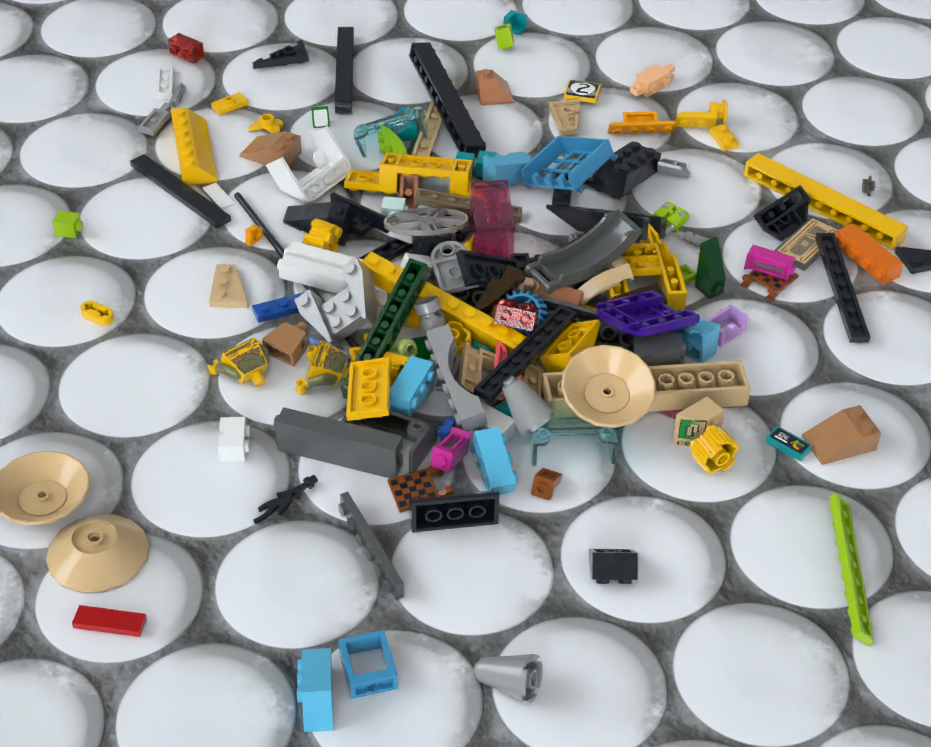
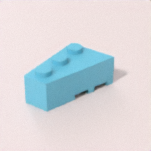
(505, 167)
(701, 340)
(412, 386)
(494, 460)
(315, 689)

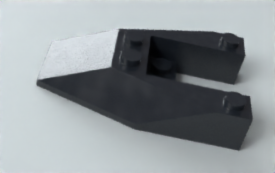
(586, 218)

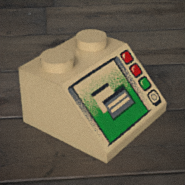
(694, 421)

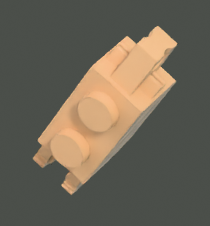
(652, 80)

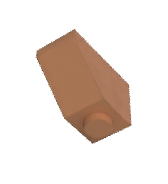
(408, 189)

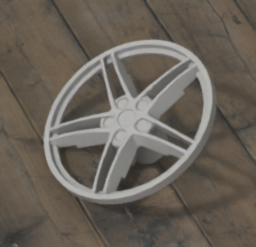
(426, 225)

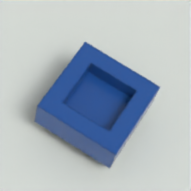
(445, 429)

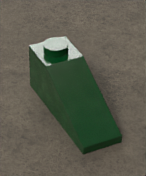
(710, 269)

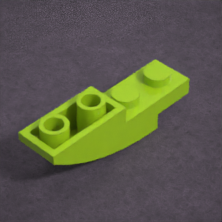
(390, 141)

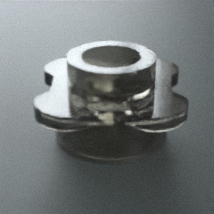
(868, 186)

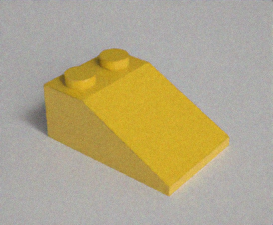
(570, 343)

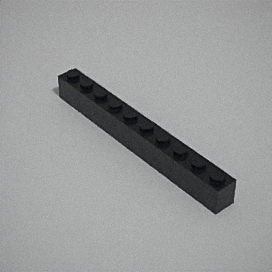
(446, 99)

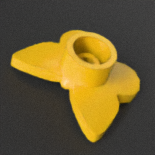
(267, 123)

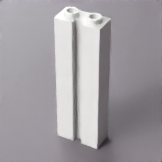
(318, 269)

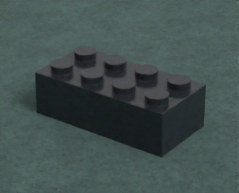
(630, 169)

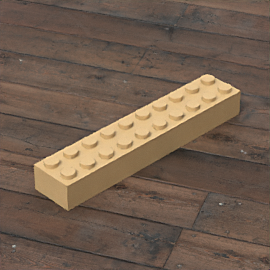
(676, 386)

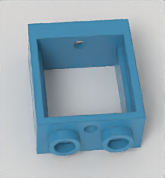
(361, 684)

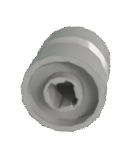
(429, 311)

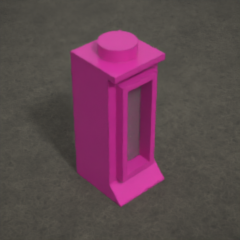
(770, 262)
(451, 449)

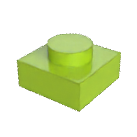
(688, 274)

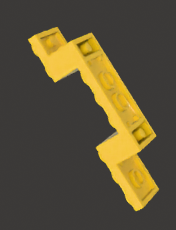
(395, 164)

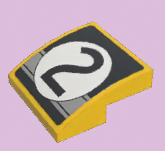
(582, 90)

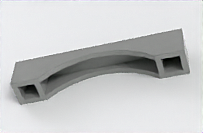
(467, 406)

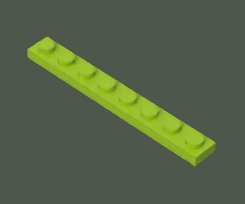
(851, 570)

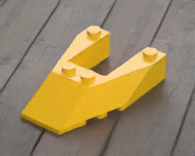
(654, 258)

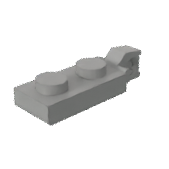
(155, 120)

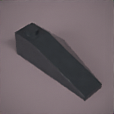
(333, 212)

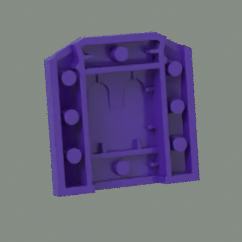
(645, 315)

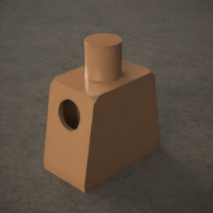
(287, 342)

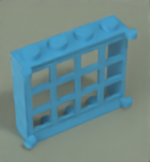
(598, 153)

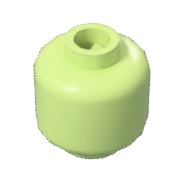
(405, 347)

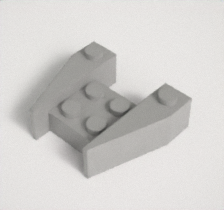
(344, 311)

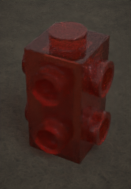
(186, 48)
(516, 315)

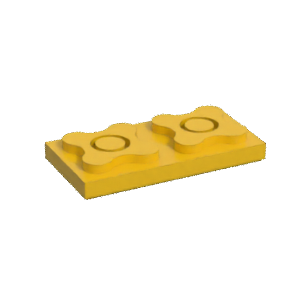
(369, 389)

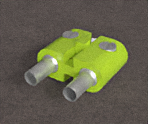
(675, 217)

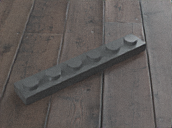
(373, 549)

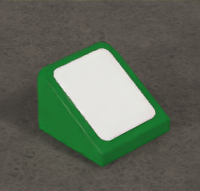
(320, 117)

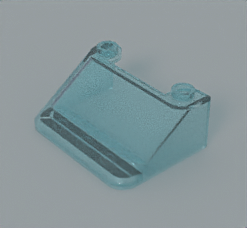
(394, 120)
(571, 427)

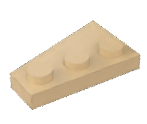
(565, 115)
(227, 288)

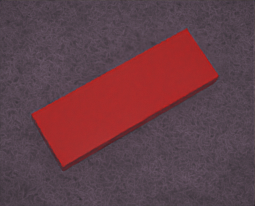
(109, 620)

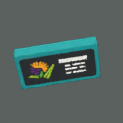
(789, 443)

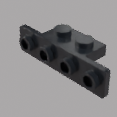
(364, 217)

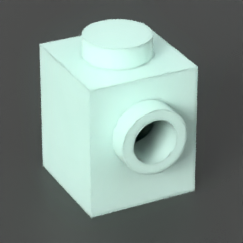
(392, 205)

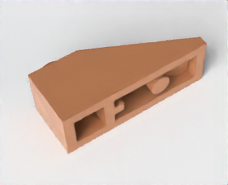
(563, 294)

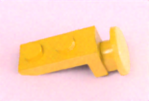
(704, 119)

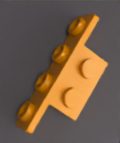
(641, 123)

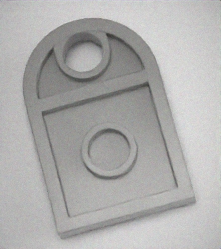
(447, 267)

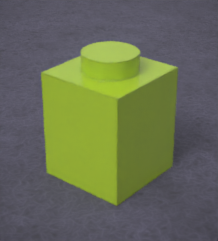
(504, 36)
(67, 224)

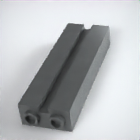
(339, 443)

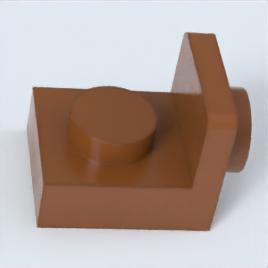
(545, 482)

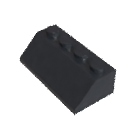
(454, 511)

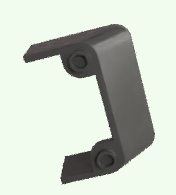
(410, 429)

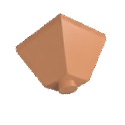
(492, 88)

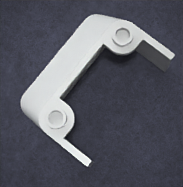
(330, 170)

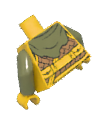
(243, 362)
(326, 367)

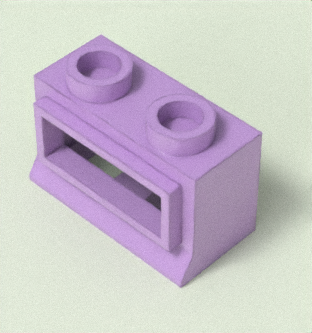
(737, 320)

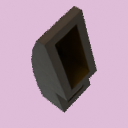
(497, 289)

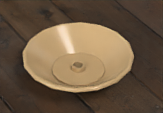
(612, 371)
(42, 487)
(97, 553)

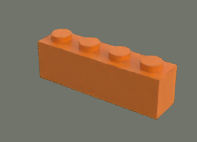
(869, 254)

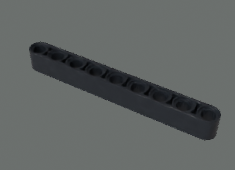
(344, 70)

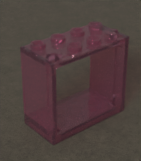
(491, 218)

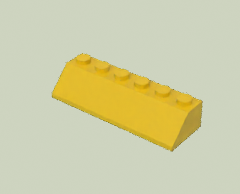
(193, 147)

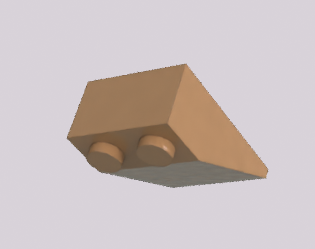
(272, 147)
(843, 435)

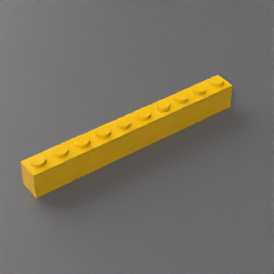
(827, 201)
(478, 323)

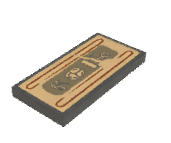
(803, 243)

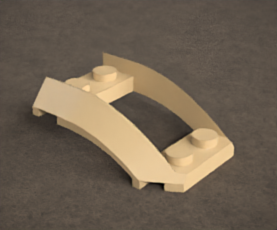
(615, 273)
(474, 360)

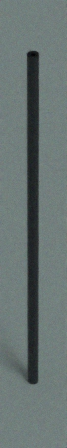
(279, 249)

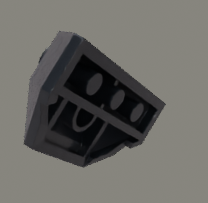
(784, 214)

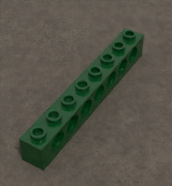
(393, 314)

